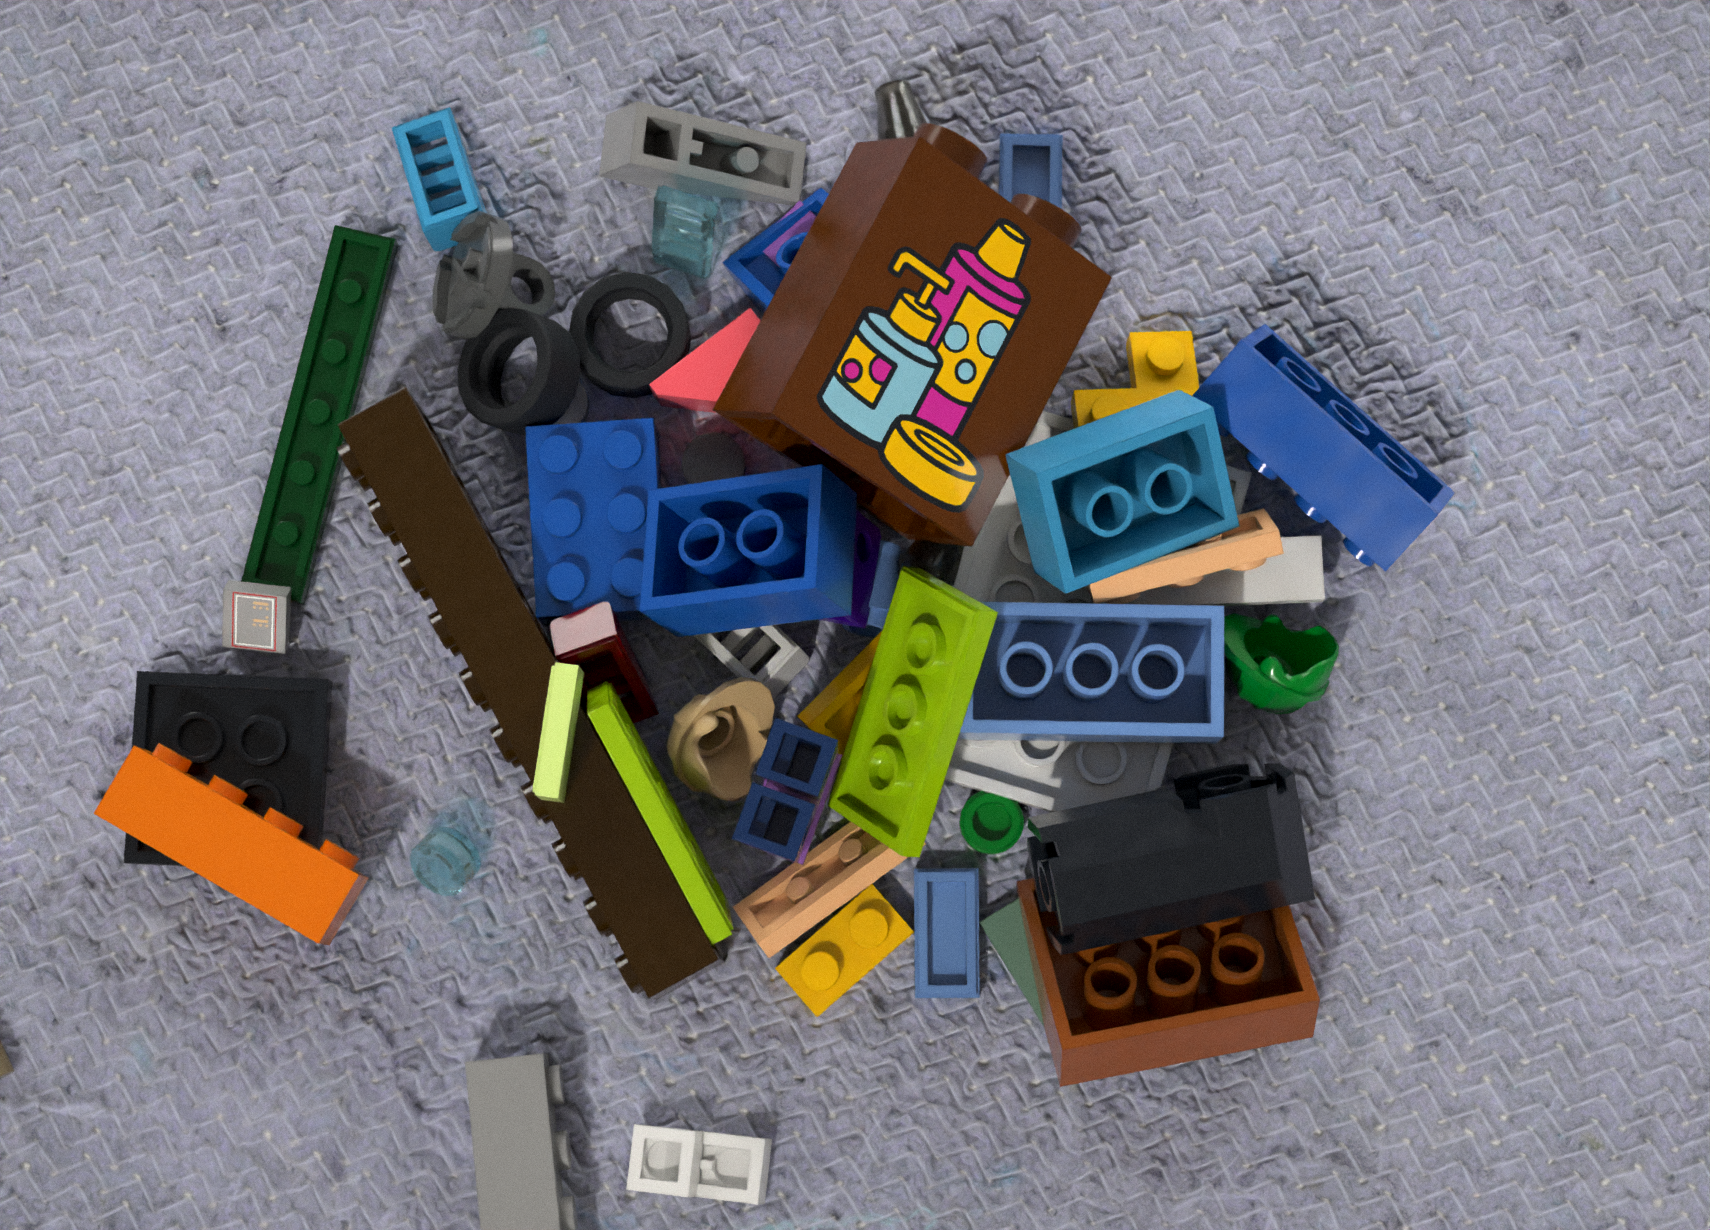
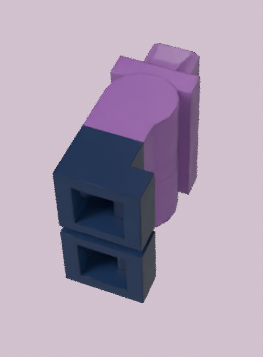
(797, 782)

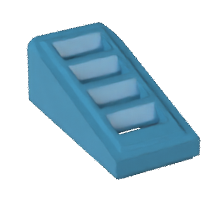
(442, 214)

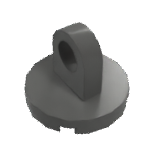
(479, 277)

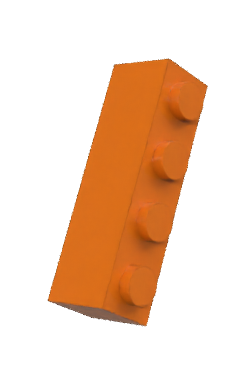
(231, 844)

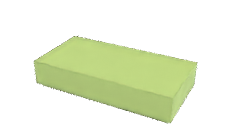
(558, 732)

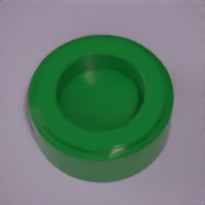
(991, 823)

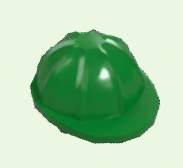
(1278, 665)

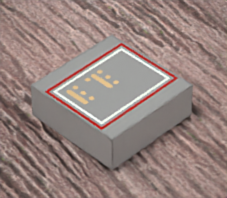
(256, 616)

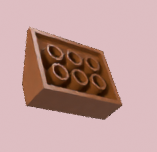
(1170, 993)

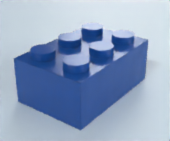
(590, 513)
(749, 551)

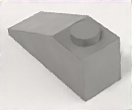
(700, 155)

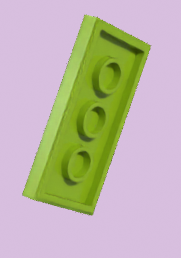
(912, 710)
(659, 811)

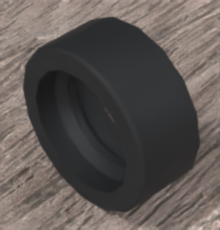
(616, 289)
(553, 381)

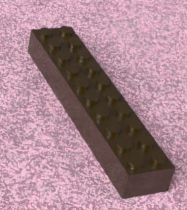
(509, 671)

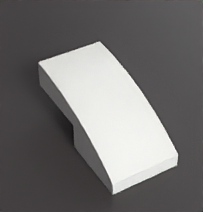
(699, 1164)

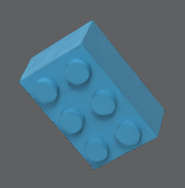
(1123, 490)

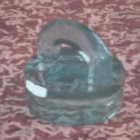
(445, 861)

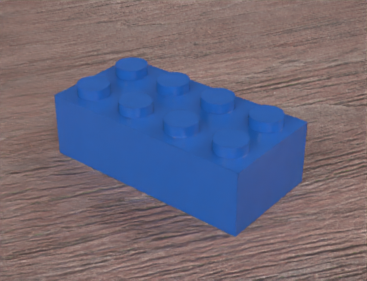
(1323, 448)

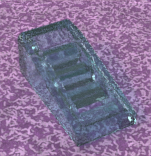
(686, 232)

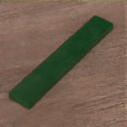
(320, 398)

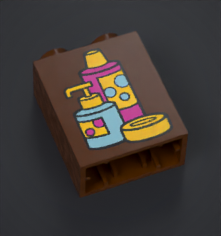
(917, 334)

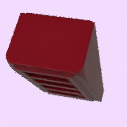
(594, 634)

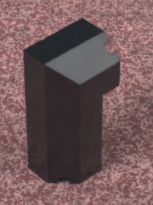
(1171, 858)

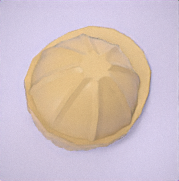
(722, 738)

